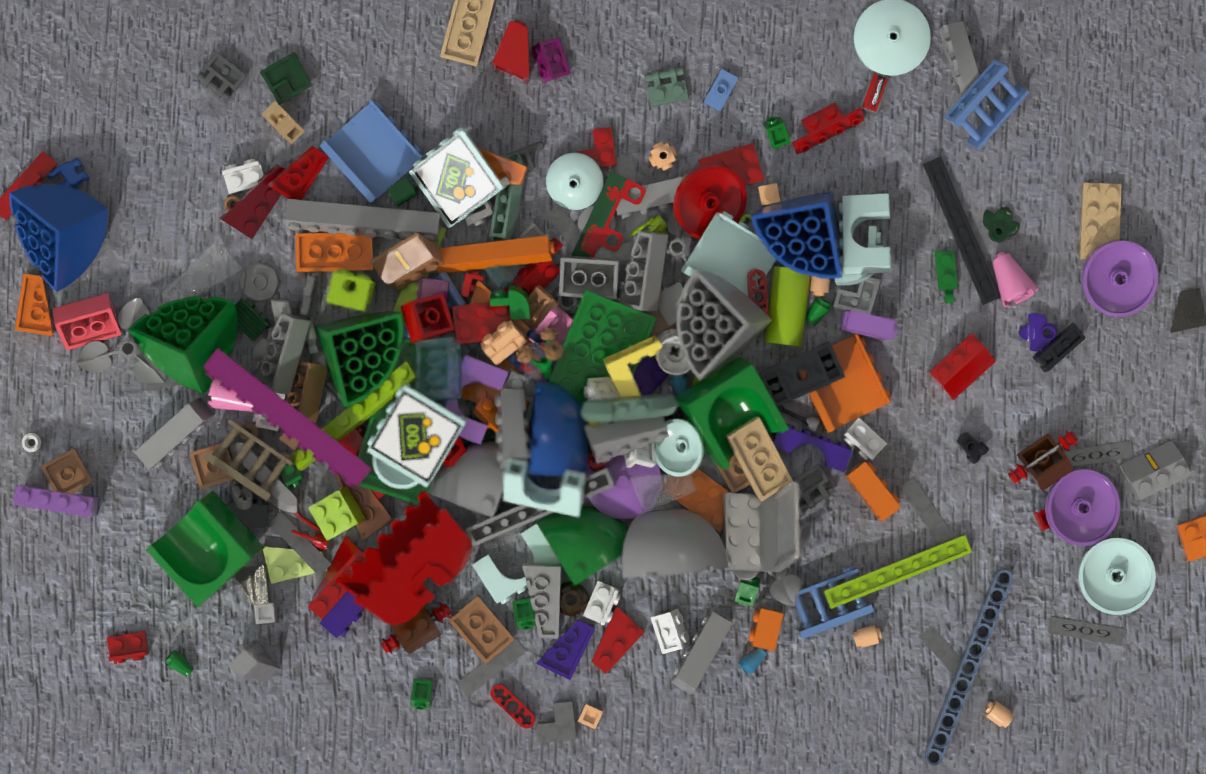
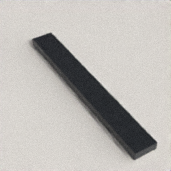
(961, 231)

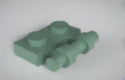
(668, 92)

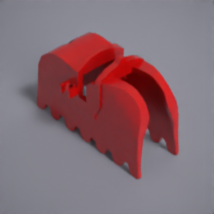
(417, 548)

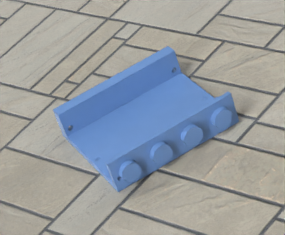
(372, 151)

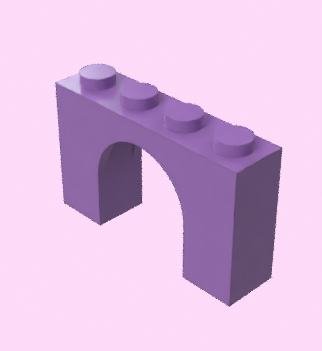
(868, 325)
(476, 372)
(68, 503)

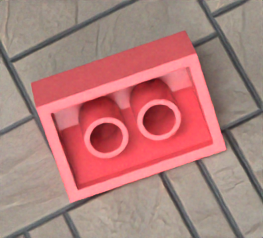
(86, 321)

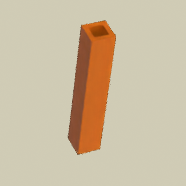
(496, 253)

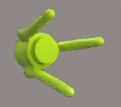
(656, 225)

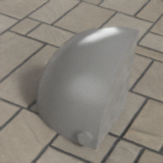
(715, 323)
(473, 480)
(671, 544)

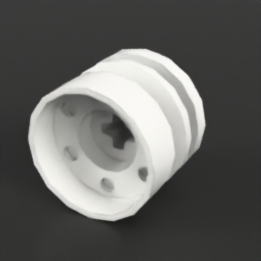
(671, 362)

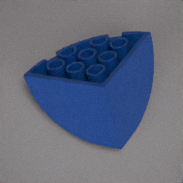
(58, 230)
(803, 234)
(556, 432)

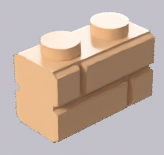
(503, 342)

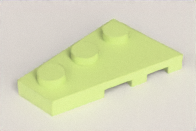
(285, 564)

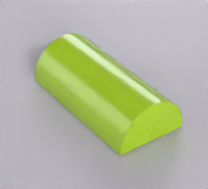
(787, 307)

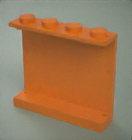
(856, 393)

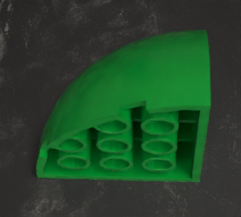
(185, 336)
(361, 352)
(585, 541)

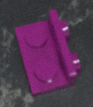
(551, 60)

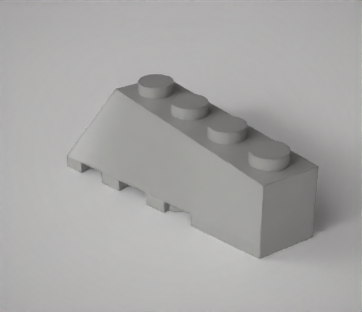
(960, 55)
(644, 272)
(282, 354)
(511, 426)

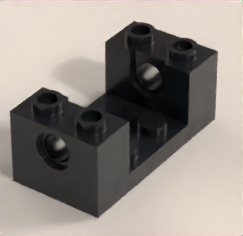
(820, 365)

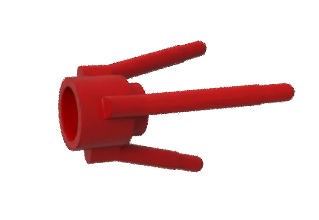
(319, 539)

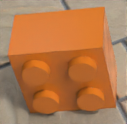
(765, 628)

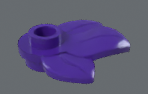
(1035, 331)

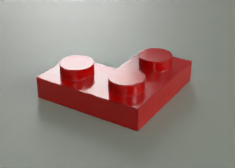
(604, 148)

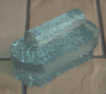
(500, 275)

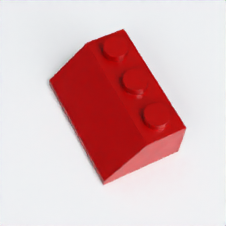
(962, 366)

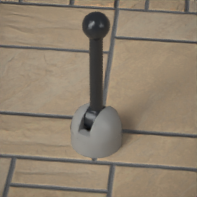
(811, 423)

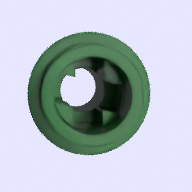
(818, 310)
(179, 663)

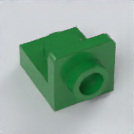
(776, 132)
(292, 475)
(747, 591)
(524, 614)
(421, 694)

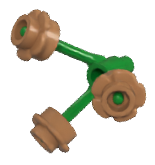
(552, 352)

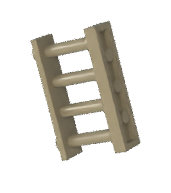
(248, 478)

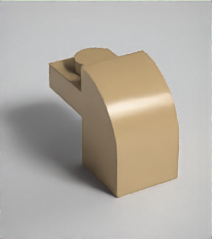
(283, 122)

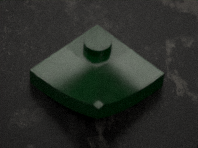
(286, 78)

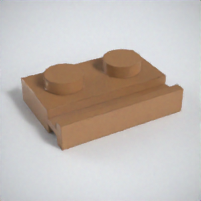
(540, 304)

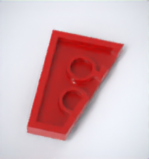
(300, 175)
(616, 641)

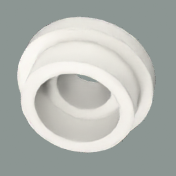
(25, 442)

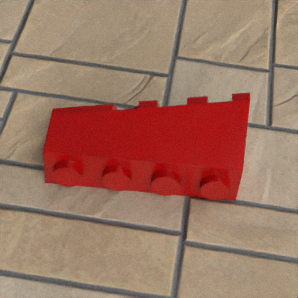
(329, 592)

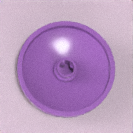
(1119, 278)
(621, 500)
(1082, 507)

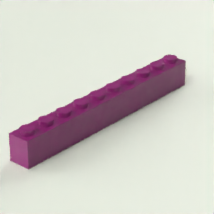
(287, 417)

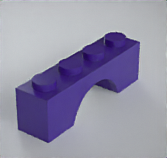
(835, 455)

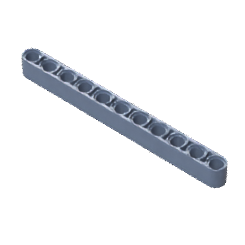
(966, 657)

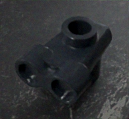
(972, 447)

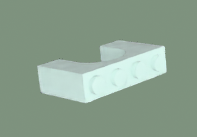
(855, 211)
(522, 491)
(501, 586)

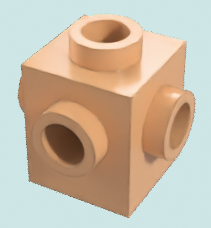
(662, 163)

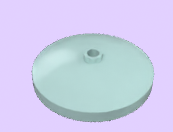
(876, 47)
(1134, 579)

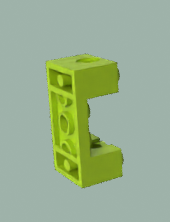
(359, 298)

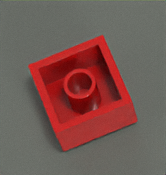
(427, 318)

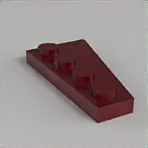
(255, 206)

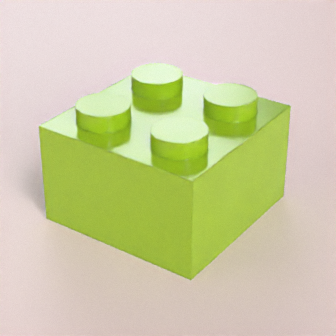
(336, 513)

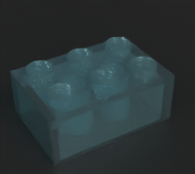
(439, 369)

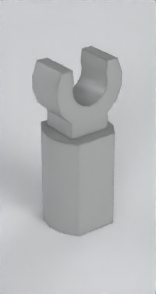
(311, 338)

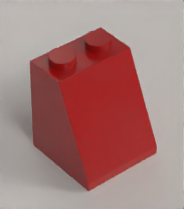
(514, 51)

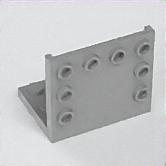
(762, 533)

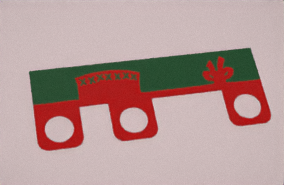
(597, 228)

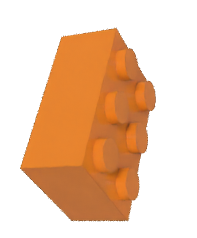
(873, 490)

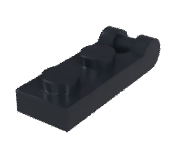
(1059, 347)

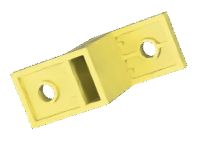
(619, 371)

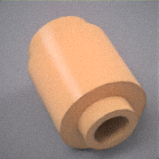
(819, 286)
(867, 636)
(998, 714)

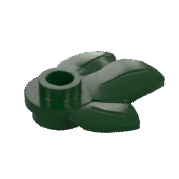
(1000, 221)

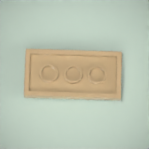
(467, 31)
(1099, 216)
(759, 458)

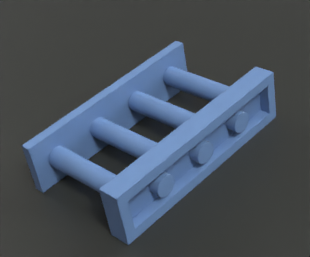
(975, 94)
(826, 621)

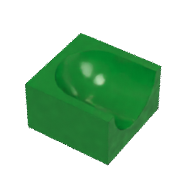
(727, 402)
(205, 548)

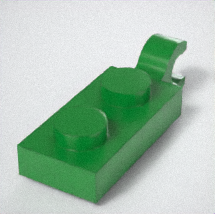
(946, 273)

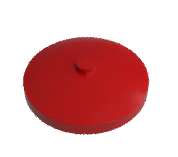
(704, 193)

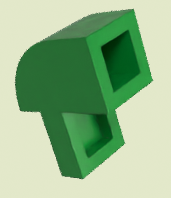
(516, 298)

